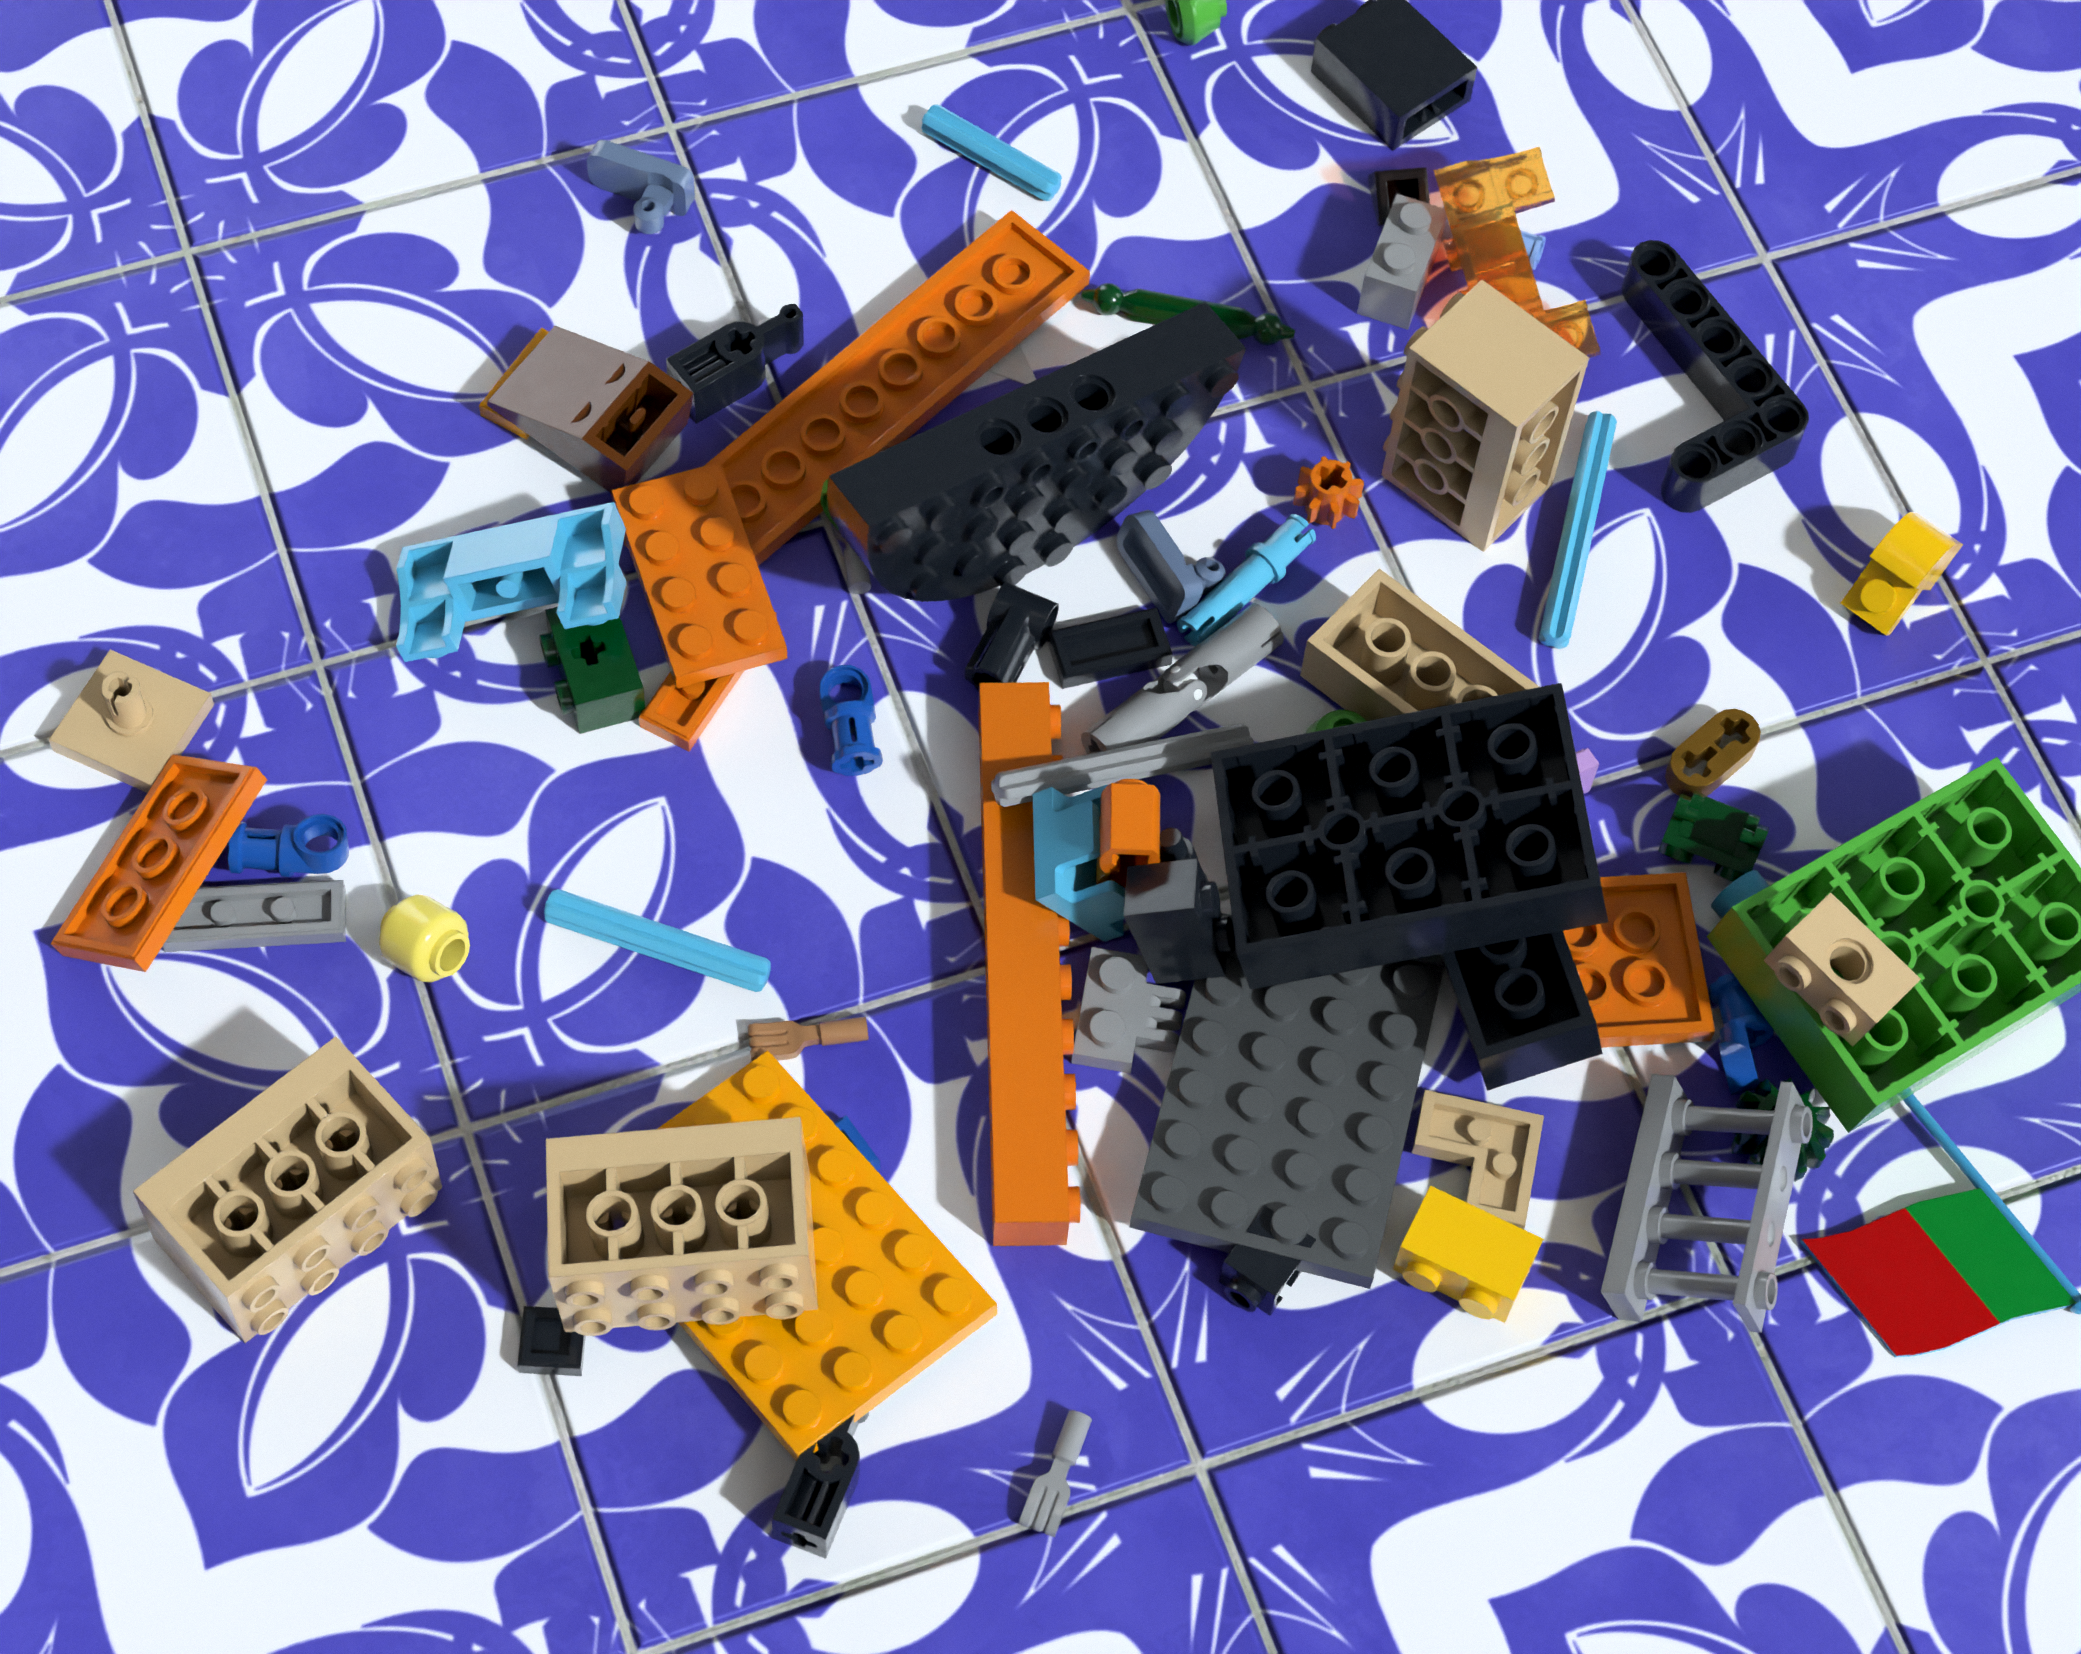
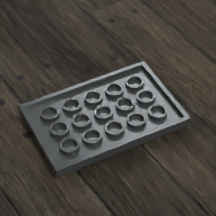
(1293, 1107)

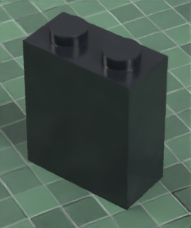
(1393, 69)

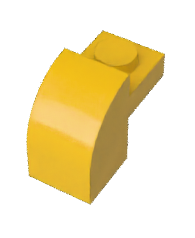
(1900, 568)

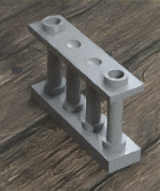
(1659, 1169)

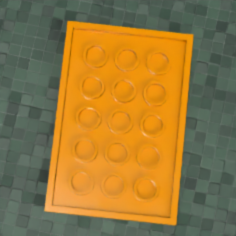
(883, 1281)

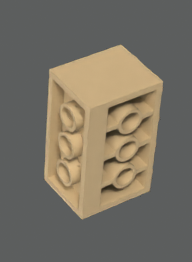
(1482, 413)
(290, 1190)
(680, 1226)

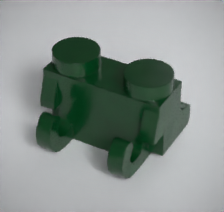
(1714, 833)

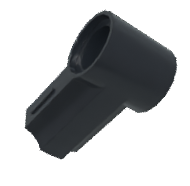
(1015, 628)

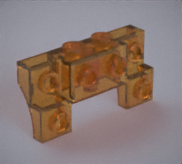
(1488, 242)

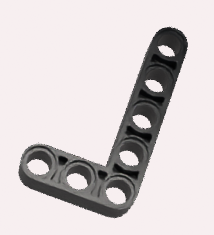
(1725, 371)

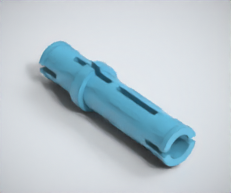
(1263, 565)

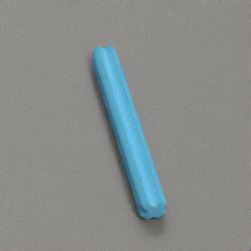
(1577, 530)

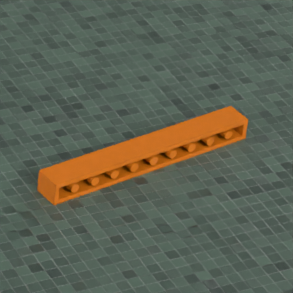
(1024, 987)

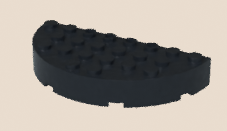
(1035, 466)

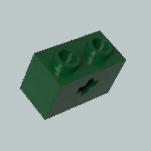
(595, 693)

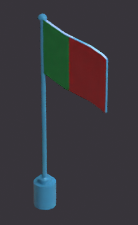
(1941, 1263)

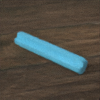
(991, 152)

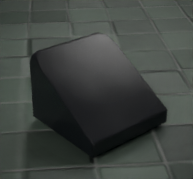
(1389, 183)

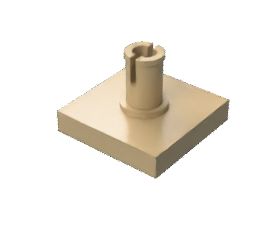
(131, 721)

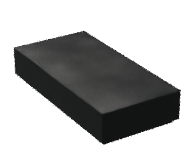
(1109, 648)

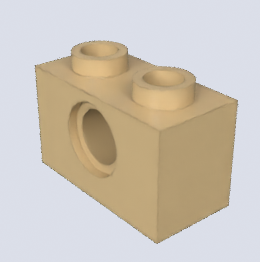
(1839, 940)

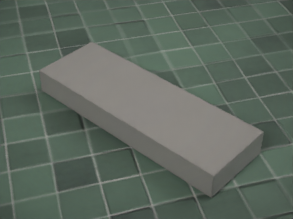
(262, 916)

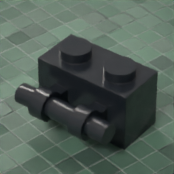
(1177, 914)

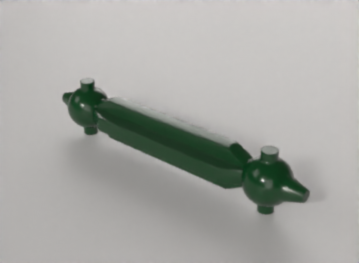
(1156, 307)

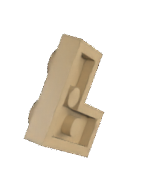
(1490, 1139)

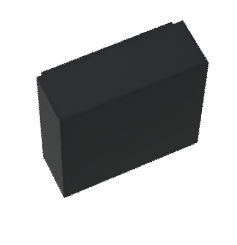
(546, 1346)

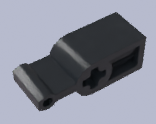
(734, 359)
(817, 1499)

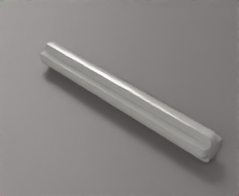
(1112, 765)

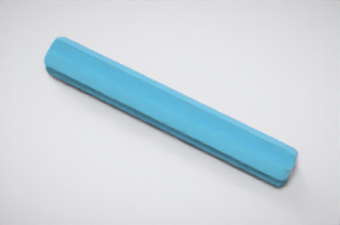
(657, 940)

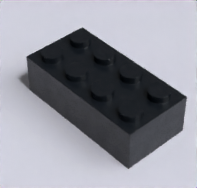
(1522, 1007)

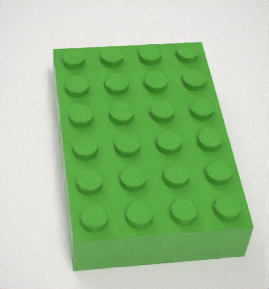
(1966, 897)

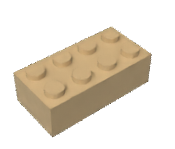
(1401, 656)

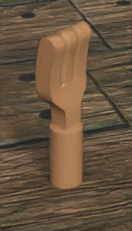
(788, 1039)

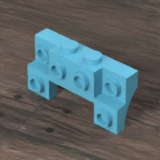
(510, 569)

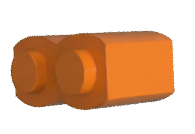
(1127, 829)

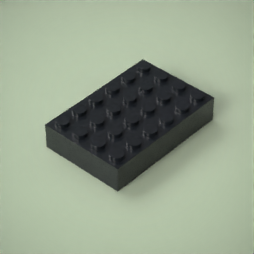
(1406, 837)

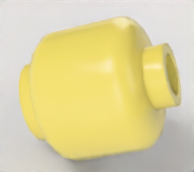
(424, 938)

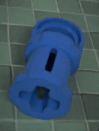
(850, 719)
(286, 849)
(1741, 1030)

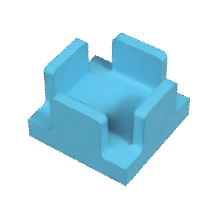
(1066, 862)

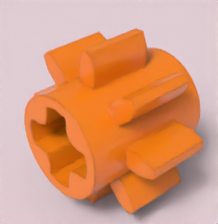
(1328, 492)

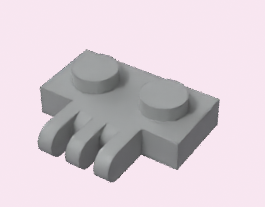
(1123, 1012)

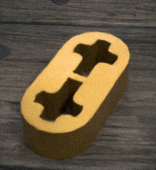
(1705, 746)

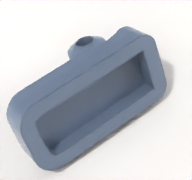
(649, 180)
(1162, 567)

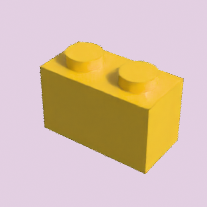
(1466, 1255)

